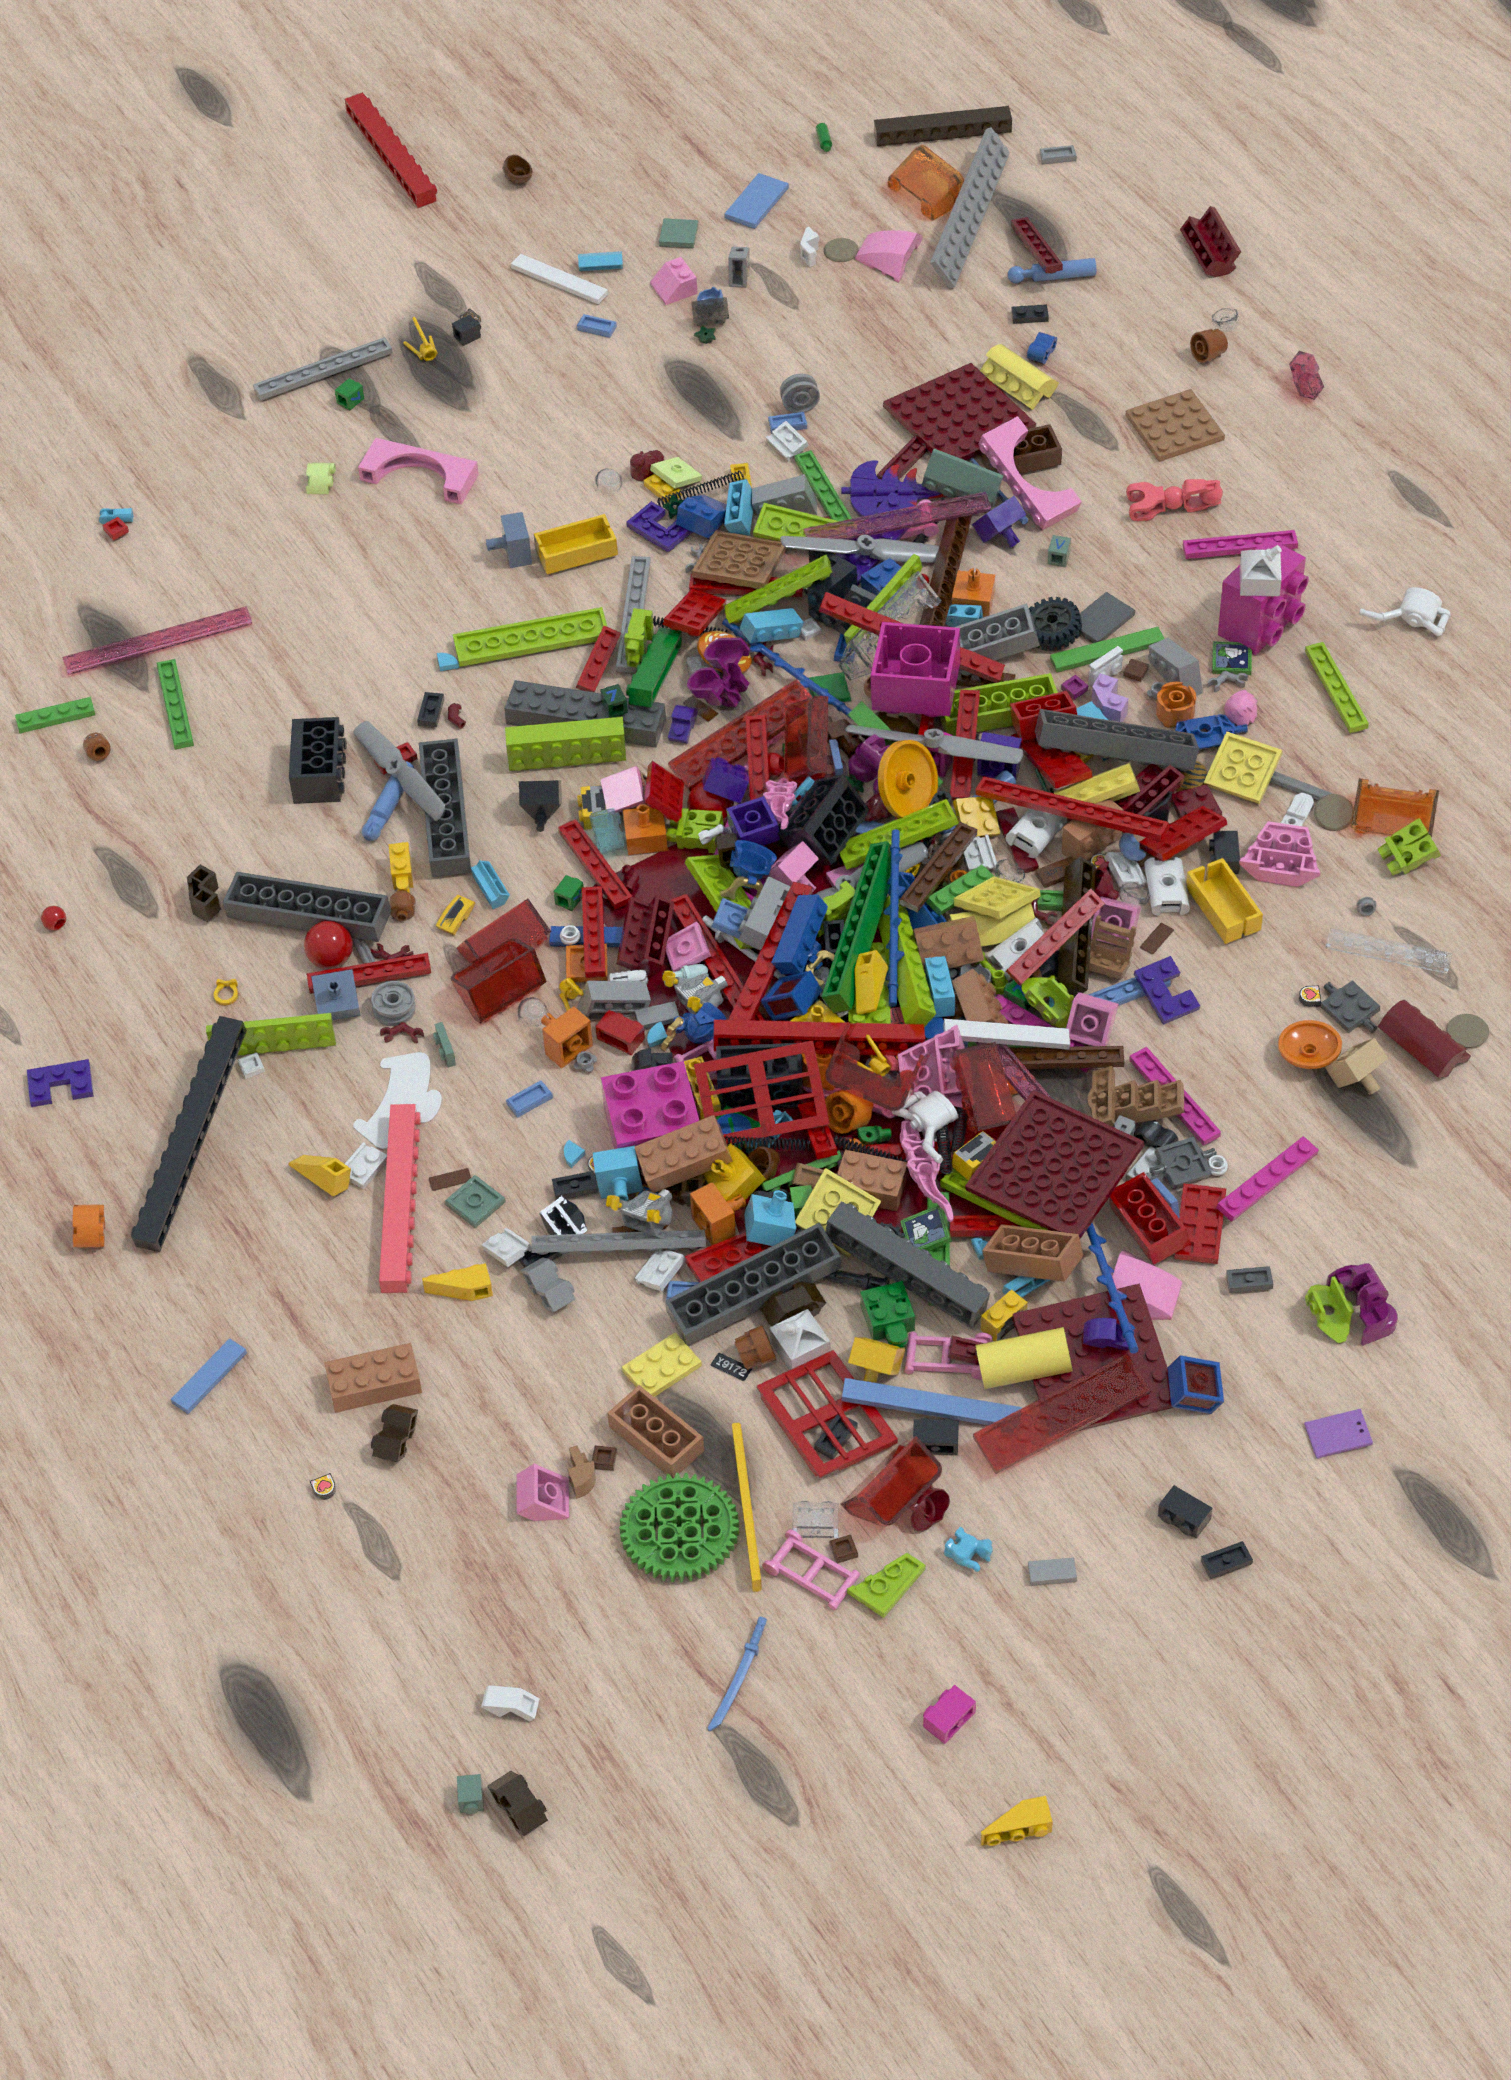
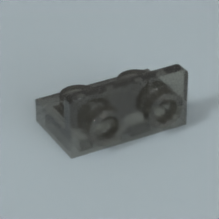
(710, 310)

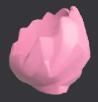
(1241, 708)

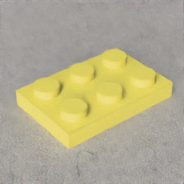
(662, 1365)

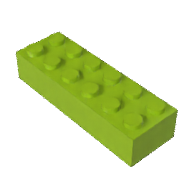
(996, 700)
(565, 744)

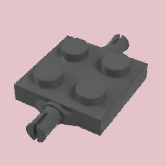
(1350, 1006)
(1182, 1162)

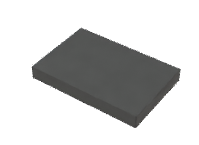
(1104, 617)

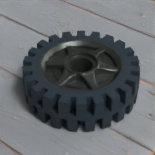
(1056, 622)

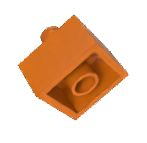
(974, 589)
(644, 830)
(566, 1036)
(714, 1213)

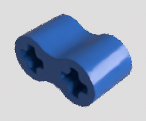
(1041, 347)

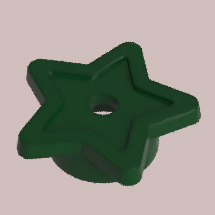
(705, 335)
(669, 506)
(857, 784)

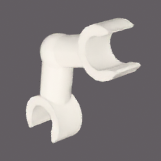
(706, 836)

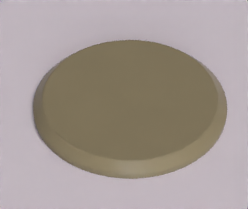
(841, 250)
(1333, 812)
(1468, 1030)

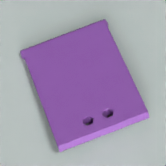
(1338, 1433)

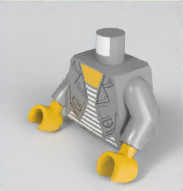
(696, 990)
(646, 1212)

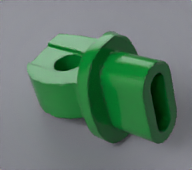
(876, 1135)

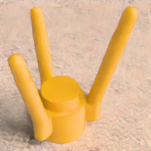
(427, 350)
(569, 990)
(878, 1063)

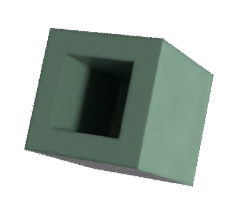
(1059, 551)
(470, 1793)

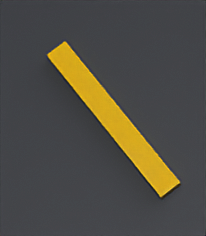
(746, 1507)

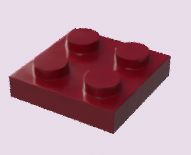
(1193, 798)

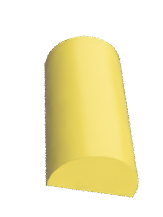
(1024, 1358)

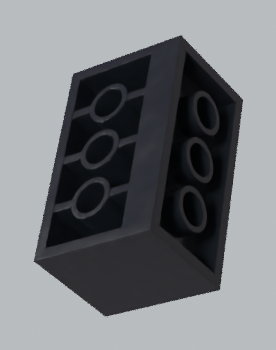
(317, 760)
(825, 818)
(773, 1069)

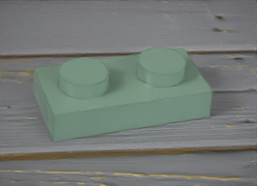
(446, 1052)

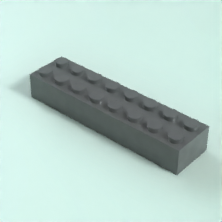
(547, 704)
(1116, 740)
(449, 835)
(306, 904)
(904, 1262)
(750, 1283)

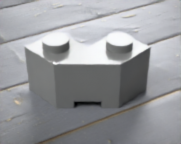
(544, 1281)

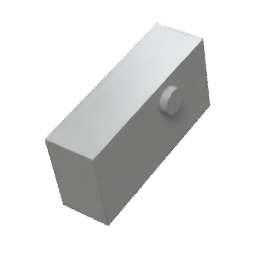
(1000, 633)

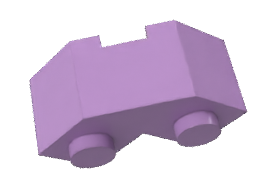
(1105, 697)

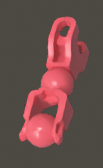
(1153, 499)

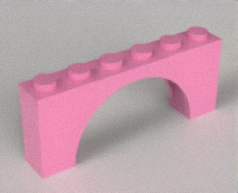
(388, 456)
(1043, 505)

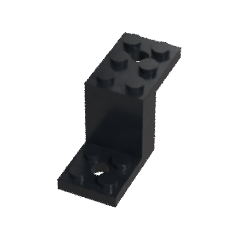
(838, 583)

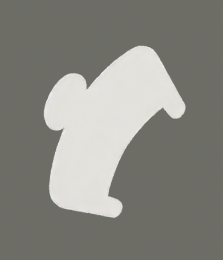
(406, 1086)

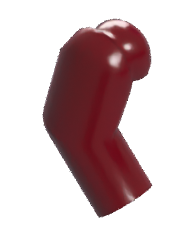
(453, 715)
(631, 877)

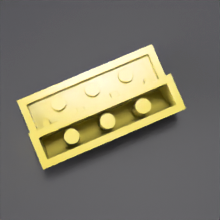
(1017, 376)
(1111, 784)
(994, 930)

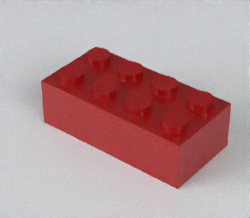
(1149, 1218)

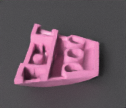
(889, 251)
(1282, 855)
(937, 1071)
(1157, 1285)

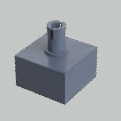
(514, 540)
(336, 994)

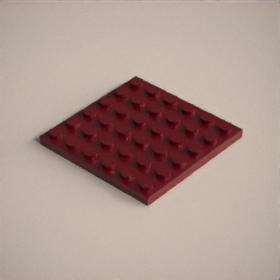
(955, 411)
(1054, 1165)
(1087, 1358)

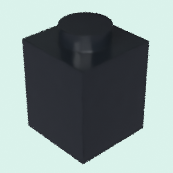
(466, 330)

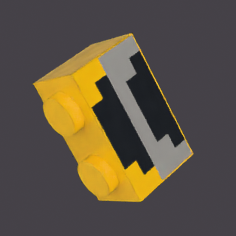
(591, 801)
(971, 1155)
(998, 1319)

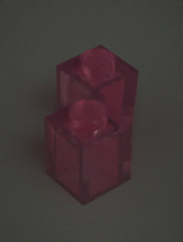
(1306, 375)

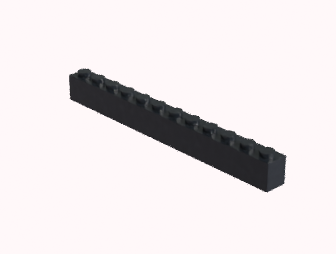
(188, 1134)

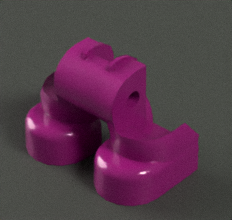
(706, 683)
(866, 761)
(1371, 1293)

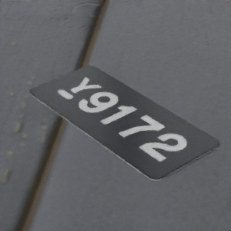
(730, 1366)

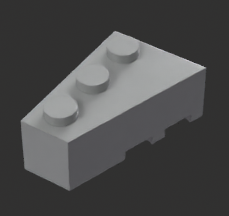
(788, 493)
(1175, 664)
(763, 913)
(614, 996)

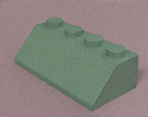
(960, 478)

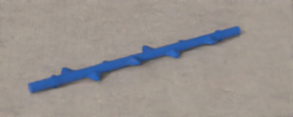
(795, 672)
(892, 911)
(1115, 1295)

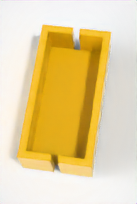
(575, 544)
(1224, 901)

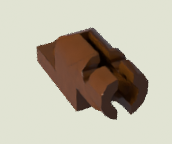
(846, 741)

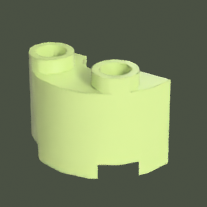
(320, 477)

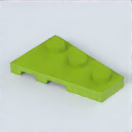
(887, 1587)

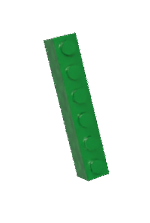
(654, 667)

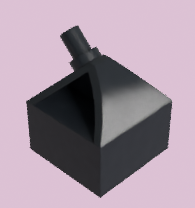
(540, 800)

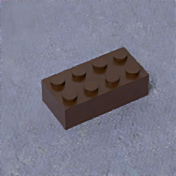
(1035, 452)

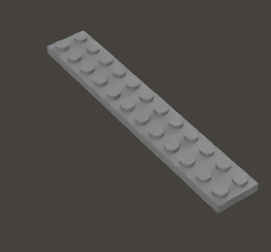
(969, 208)

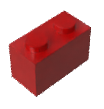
(620, 1032)

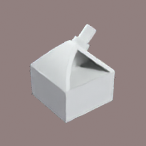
(1260, 572)
(799, 1339)

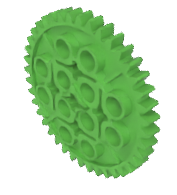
(708, 1550)

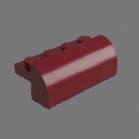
(1211, 243)
(1153, 787)
(645, 934)
(1423, 1039)

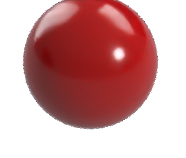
(703, 800)
(328, 945)

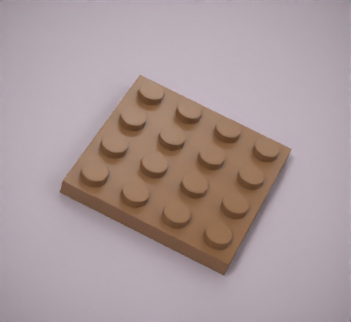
(1175, 425)
(739, 560)

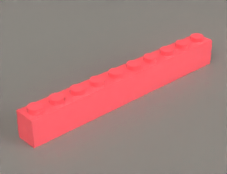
(399, 1199)

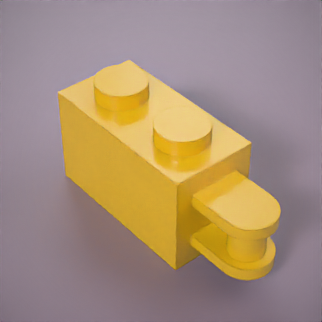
(401, 866)

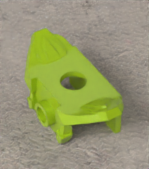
(1038, 988)
(1338, 1323)

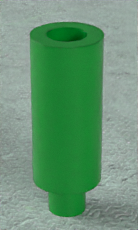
(824, 137)

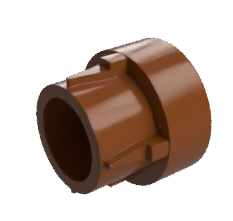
(1208, 345)
(755, 1348)

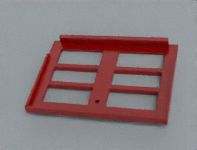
(761, 1091)
(795, 1428)

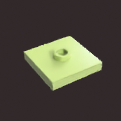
(676, 472)

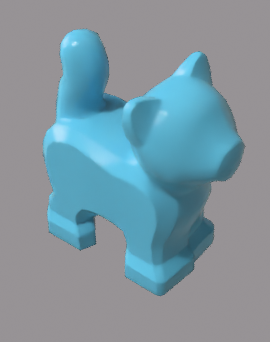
(966, 1548)

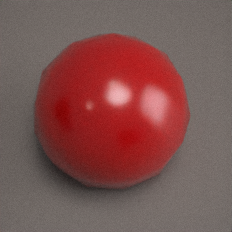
(776, 764)
(53, 918)

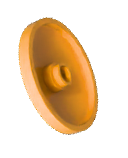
(907, 778)

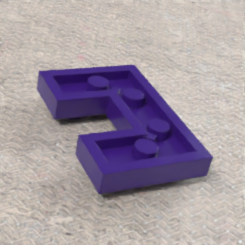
(646, 525)
(1152, 979)
(74, 1073)

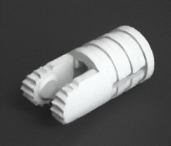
(635, 975)

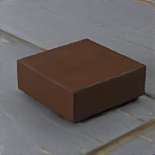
(1136, 670)
(604, 1457)
(843, 1549)

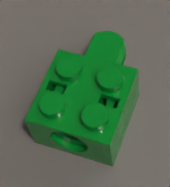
(888, 1313)

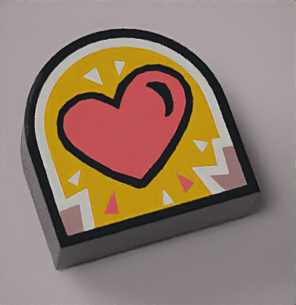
(1310, 996)

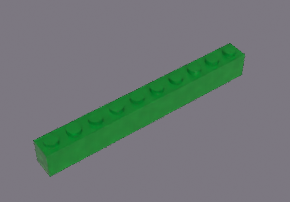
(859, 927)

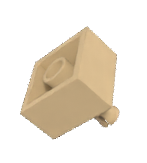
(1357, 1064)

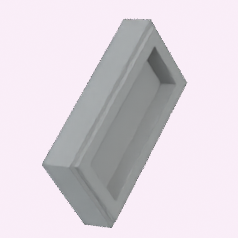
(1058, 154)
(660, 1013)
(1052, 1571)

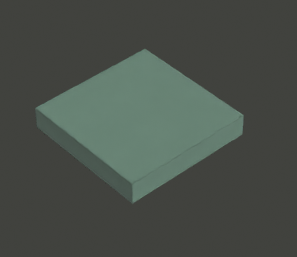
(678, 233)
(475, 1201)

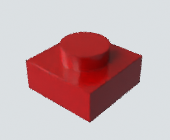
(115, 528)

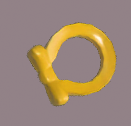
(227, 983)

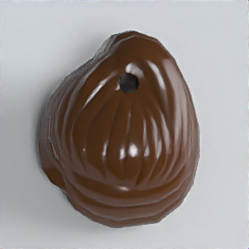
(517, 169)
(765, 1160)

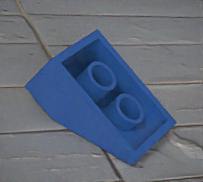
(701, 515)

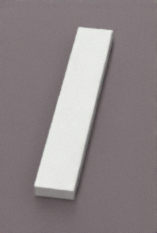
(559, 279)
(1011, 1034)

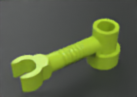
(998, 976)

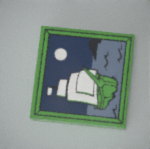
(1231, 657)
(927, 1229)

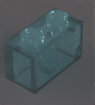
(607, 830)

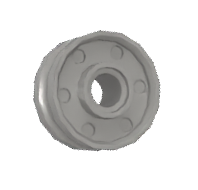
(799, 393)
(393, 1003)

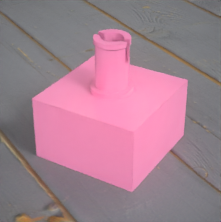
(794, 865)
(1091, 1020)

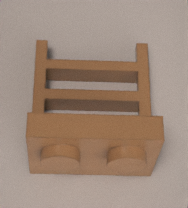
(1107, 958)

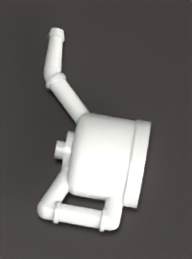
(1418, 610)
(928, 1115)

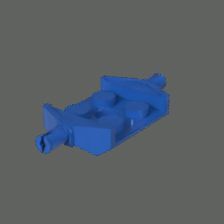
(1215, 724)

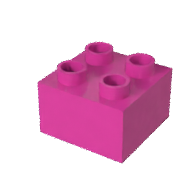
(1261, 619)
(915, 669)
(647, 1103)

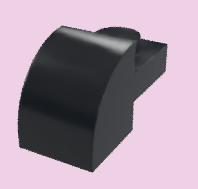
(645, 1059)

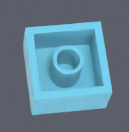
(617, 1172)
(769, 1219)

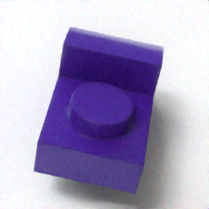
(682, 722)
(1103, 1333)

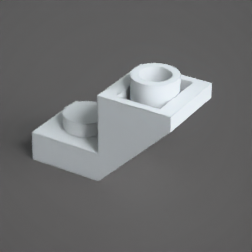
(809, 246)
(505, 1699)

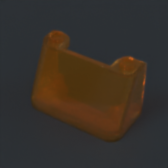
(928, 180)
(1390, 809)

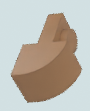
(582, 1474)

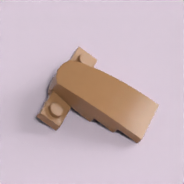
(1132, 1101)

